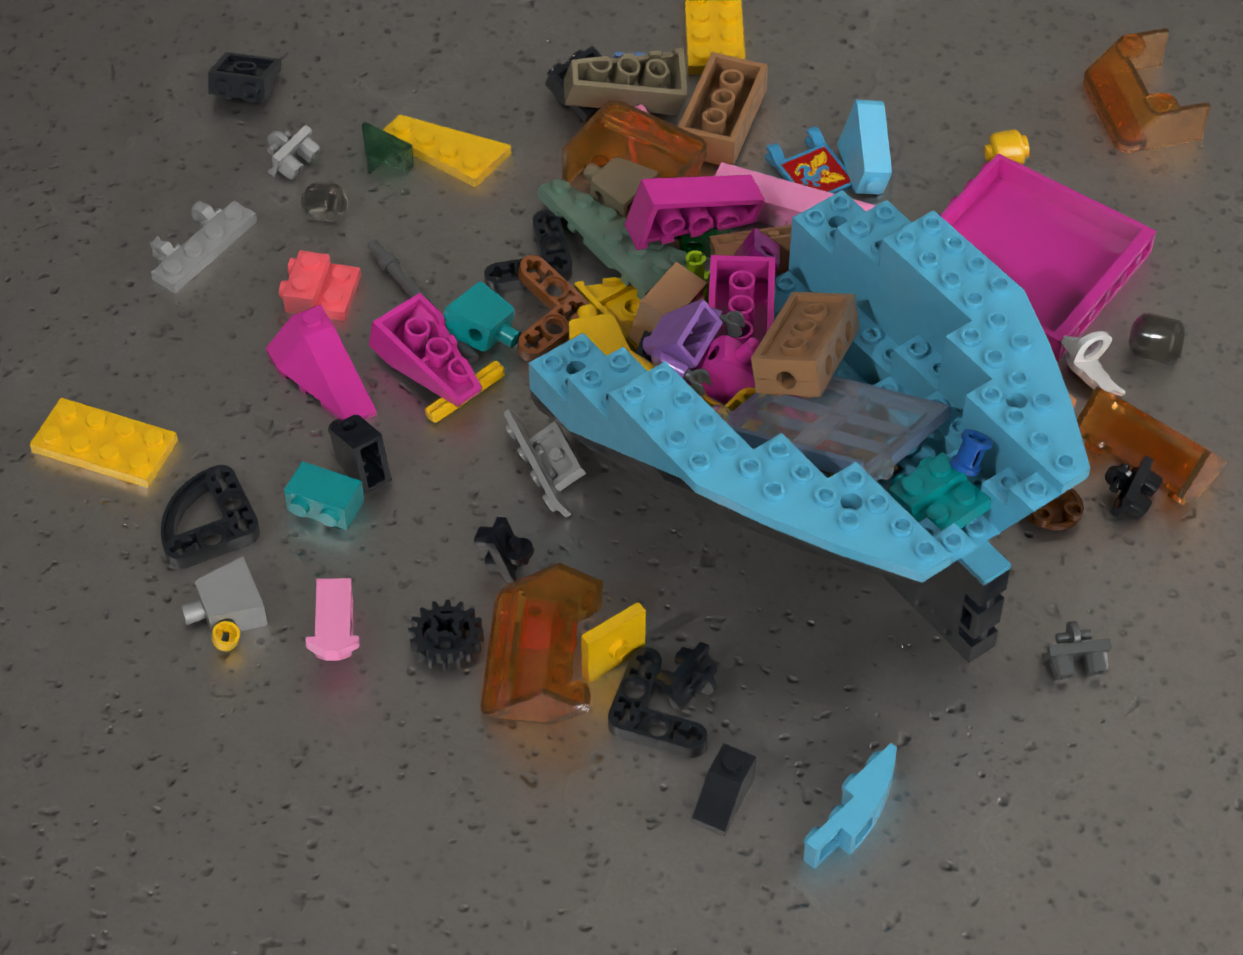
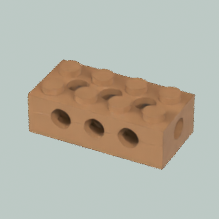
(805, 344)

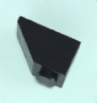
(724, 789)

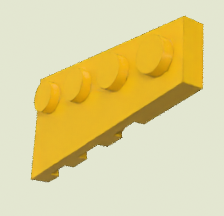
(450, 150)

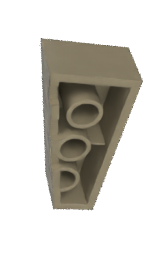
(648, 80)

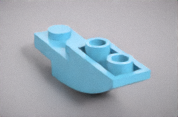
(859, 810)

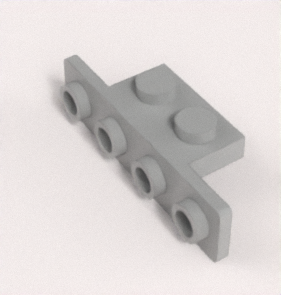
(551, 458)

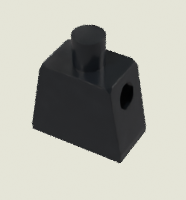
(357, 440)

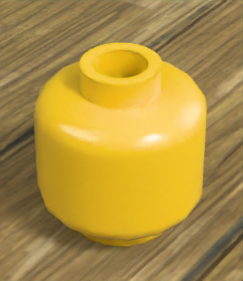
(1009, 144)

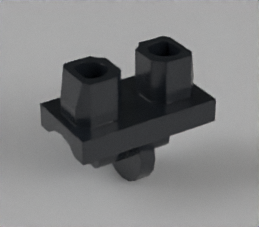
(1129, 484)
(503, 548)
(691, 677)

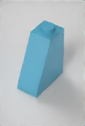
(866, 147)

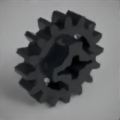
(446, 634)

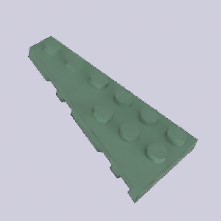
(608, 238)

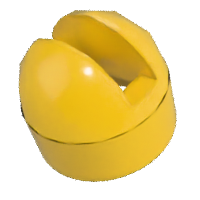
(217, 633)

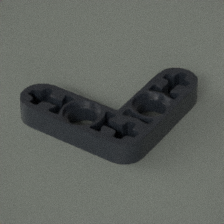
(555, 258)
(642, 718)

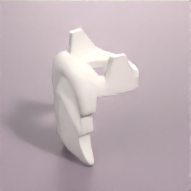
(1085, 362)

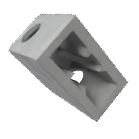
(227, 596)

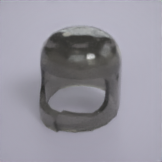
(1152, 336)

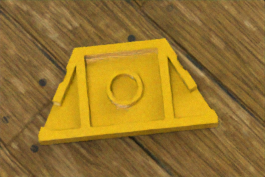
(616, 299)

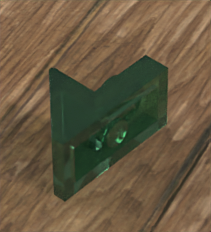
(386, 148)

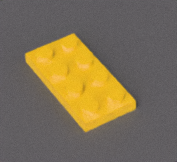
(712, 28)
(104, 442)

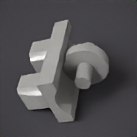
(286, 148)

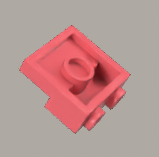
(319, 282)

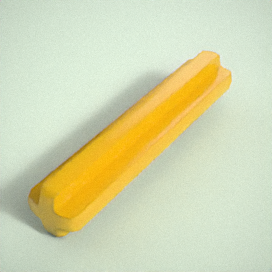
(485, 376)

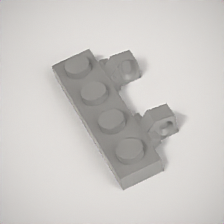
(217, 233)

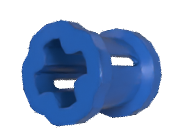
(971, 452)

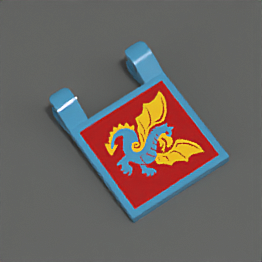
(813, 168)

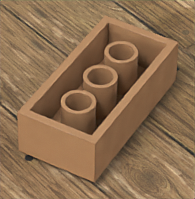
(725, 105)

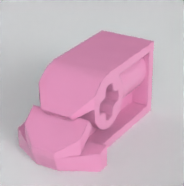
(333, 620)

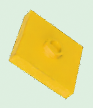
(613, 642)

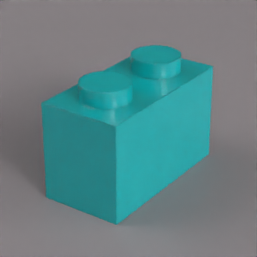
(324, 496)

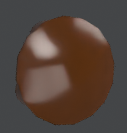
(1059, 513)

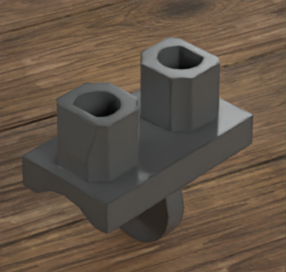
(1062, 656)

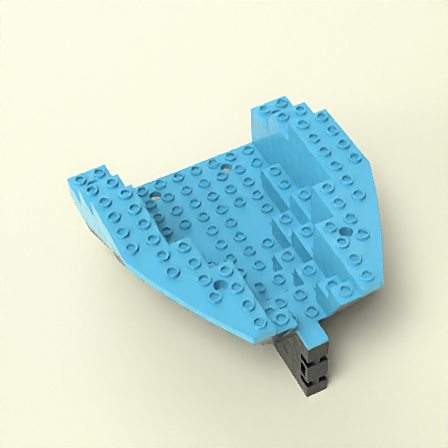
(932, 327)

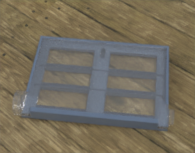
(842, 425)

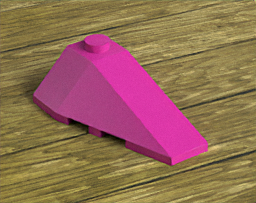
(420, 346)
(316, 359)

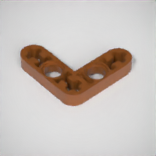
(559, 307)

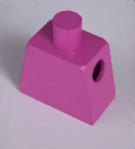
(728, 367)

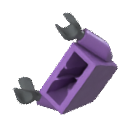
(685, 336)

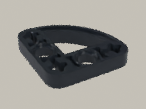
(226, 528)

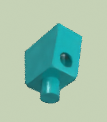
(481, 319)

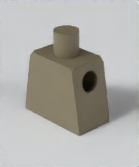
(617, 183)

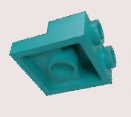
(939, 494)

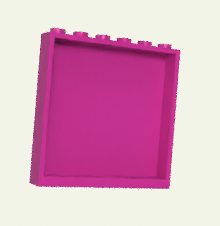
(1051, 242)

